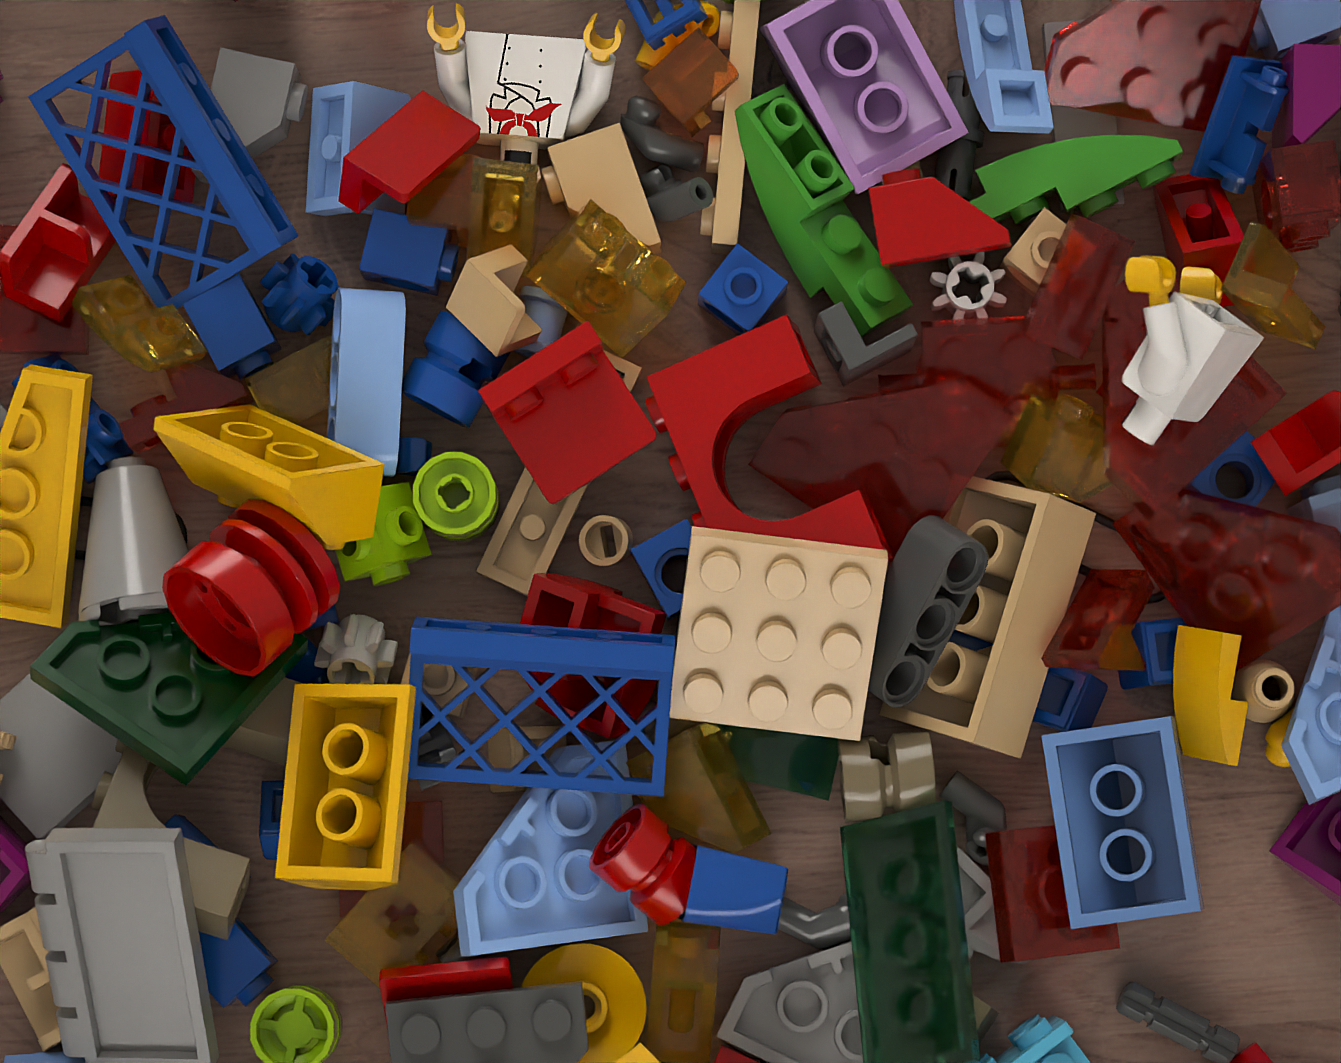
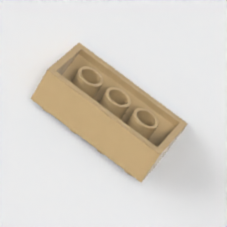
(1022, 598)

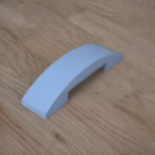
(1000, 66)

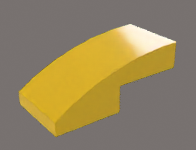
(1203, 678)

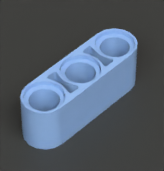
(367, 373)

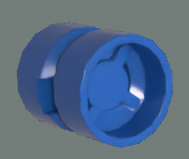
(451, 371)

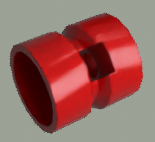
(643, 858)

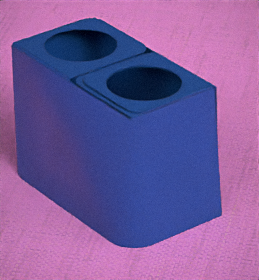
(735, 892)

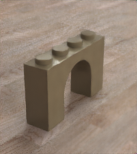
(215, 875)

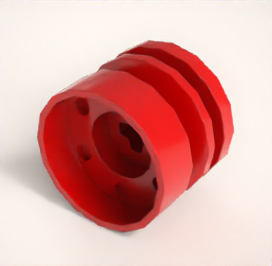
(251, 587)

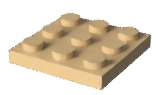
(777, 633)

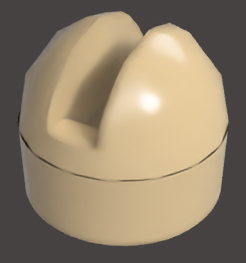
(594, 541)

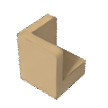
(486, 301)

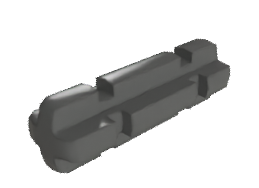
(1178, 1023)

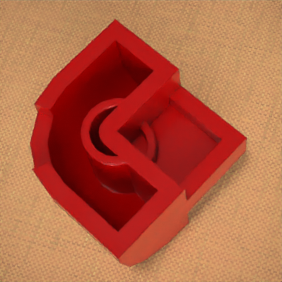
(590, 605)

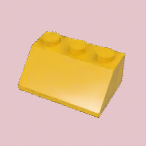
(263, 457)
(345, 785)

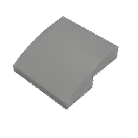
(53, 759)

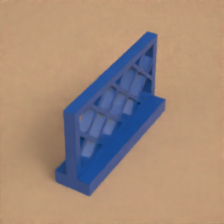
(200, 127)
(541, 650)

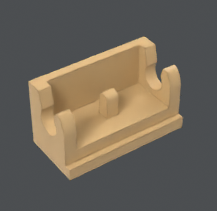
(27, 972)

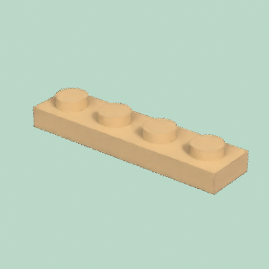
(725, 154)
(533, 528)

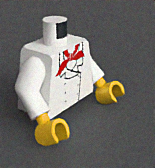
(524, 87)
(1188, 349)

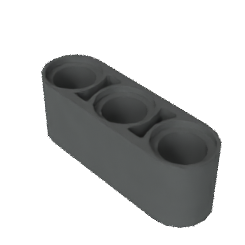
(922, 605)

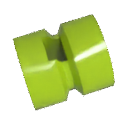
(456, 496)
(296, 1026)

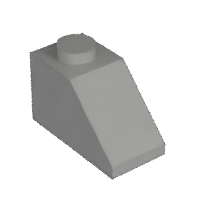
(257, 98)

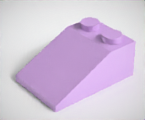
(864, 84)

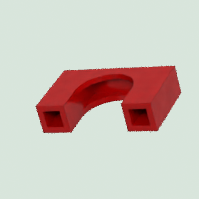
(706, 404)

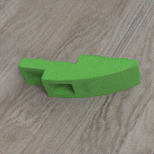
(1078, 170)
(804, 205)

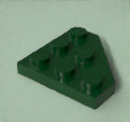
(156, 688)

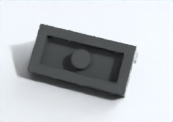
(848, 351)

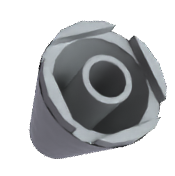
(129, 544)

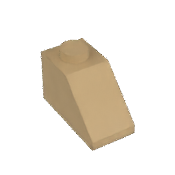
(601, 170)

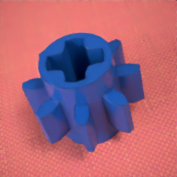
(299, 294)

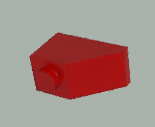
(928, 221)
(1197, 225)

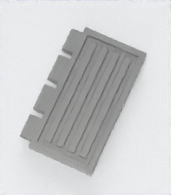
(123, 945)

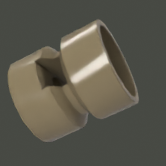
(885, 775)

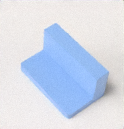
(339, 122)

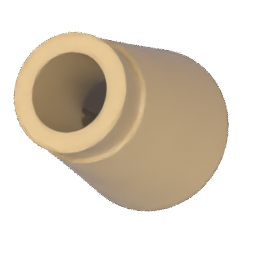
(1248, 688)

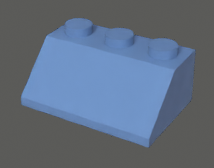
(1122, 822)

